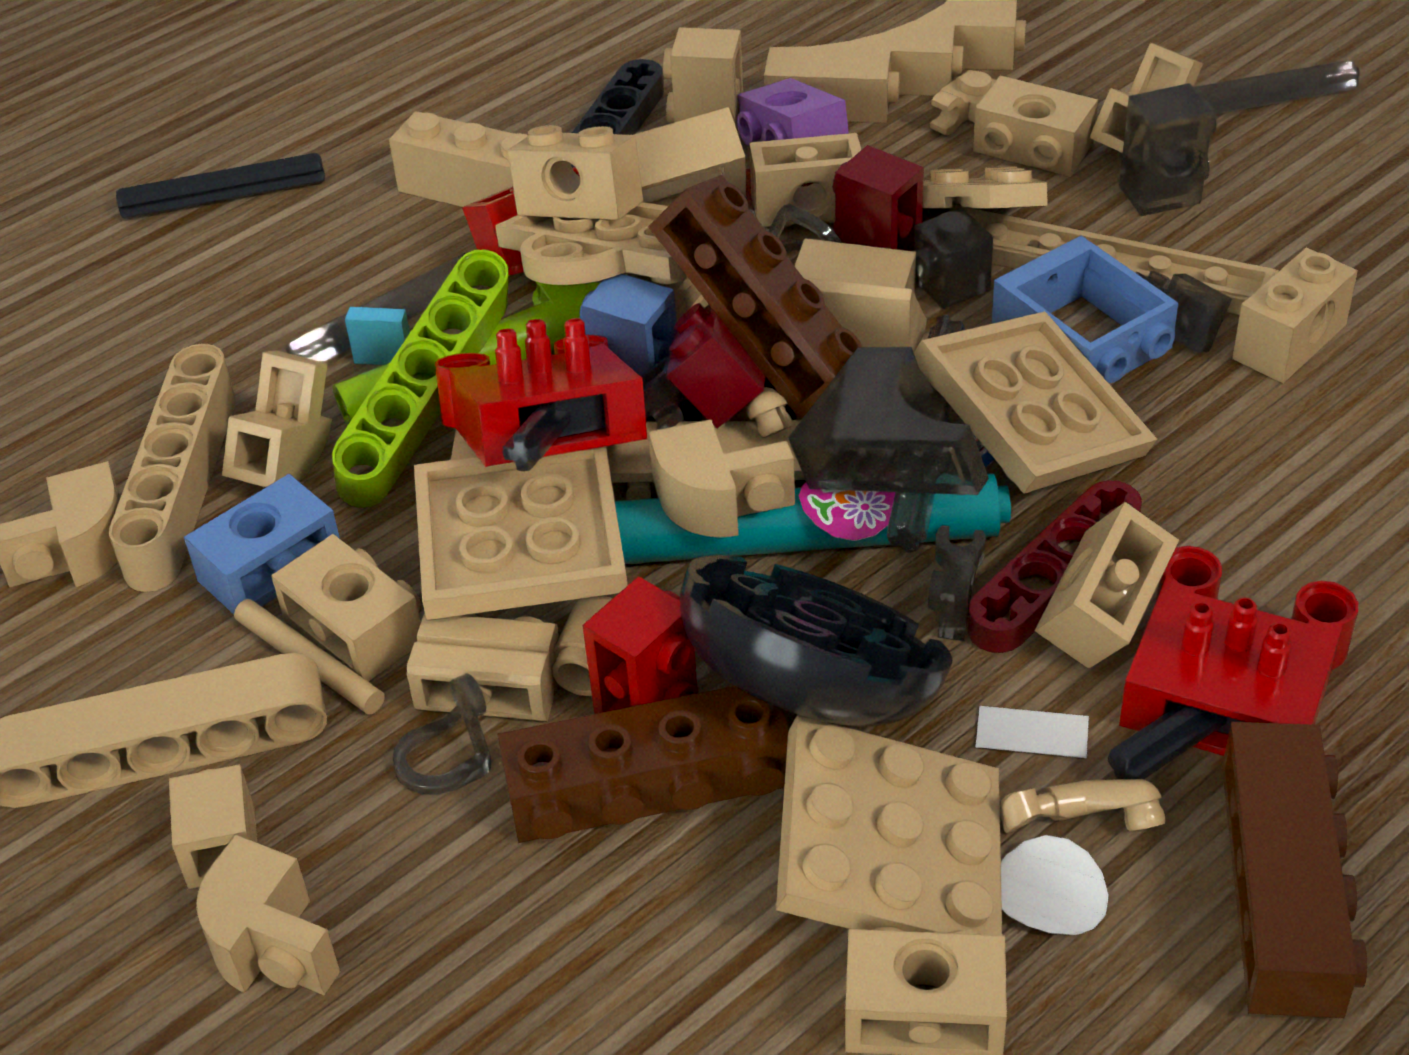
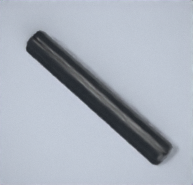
(220, 186)

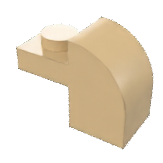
(1158, 70)
(286, 427)
(710, 488)
(69, 535)
(253, 924)

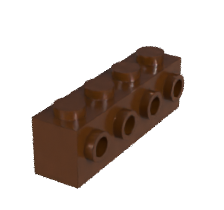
(755, 290)
(642, 761)
(1289, 872)

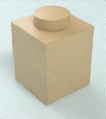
(205, 817)

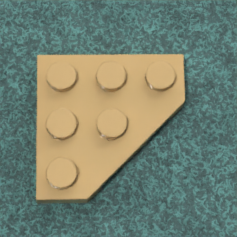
(999, 189)

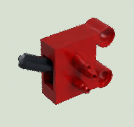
(541, 403)
(1225, 664)

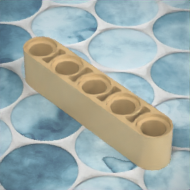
(173, 468)
(159, 729)

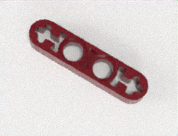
(1039, 558)

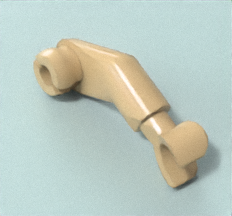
(768, 411)
(1082, 798)

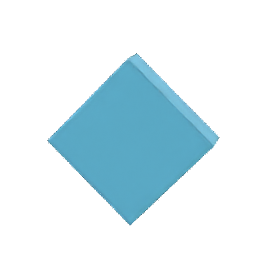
(376, 333)

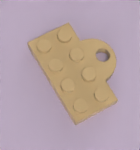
(589, 249)

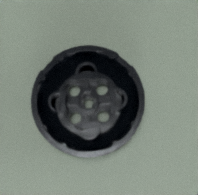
(809, 643)

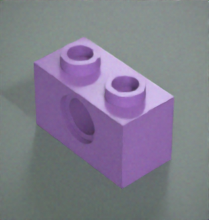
(789, 112)

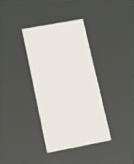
(1032, 731)

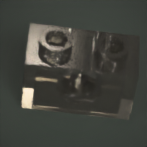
(1166, 149)

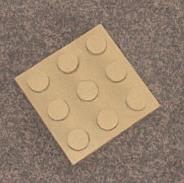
(1033, 400)
(516, 536)
(887, 834)

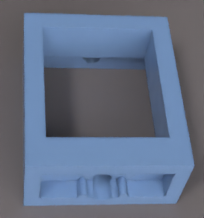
(1089, 272)

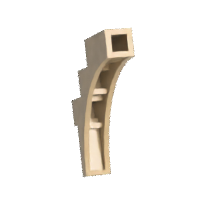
(906, 59)

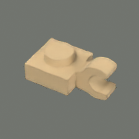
(959, 100)

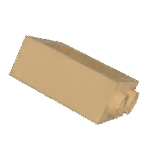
(689, 154)

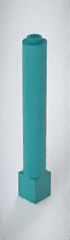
(653, 537)

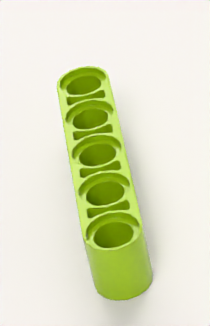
(415, 400)

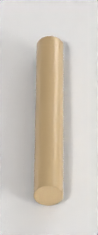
(331, 671)

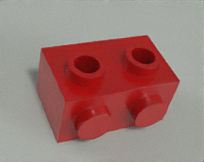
(639, 649)

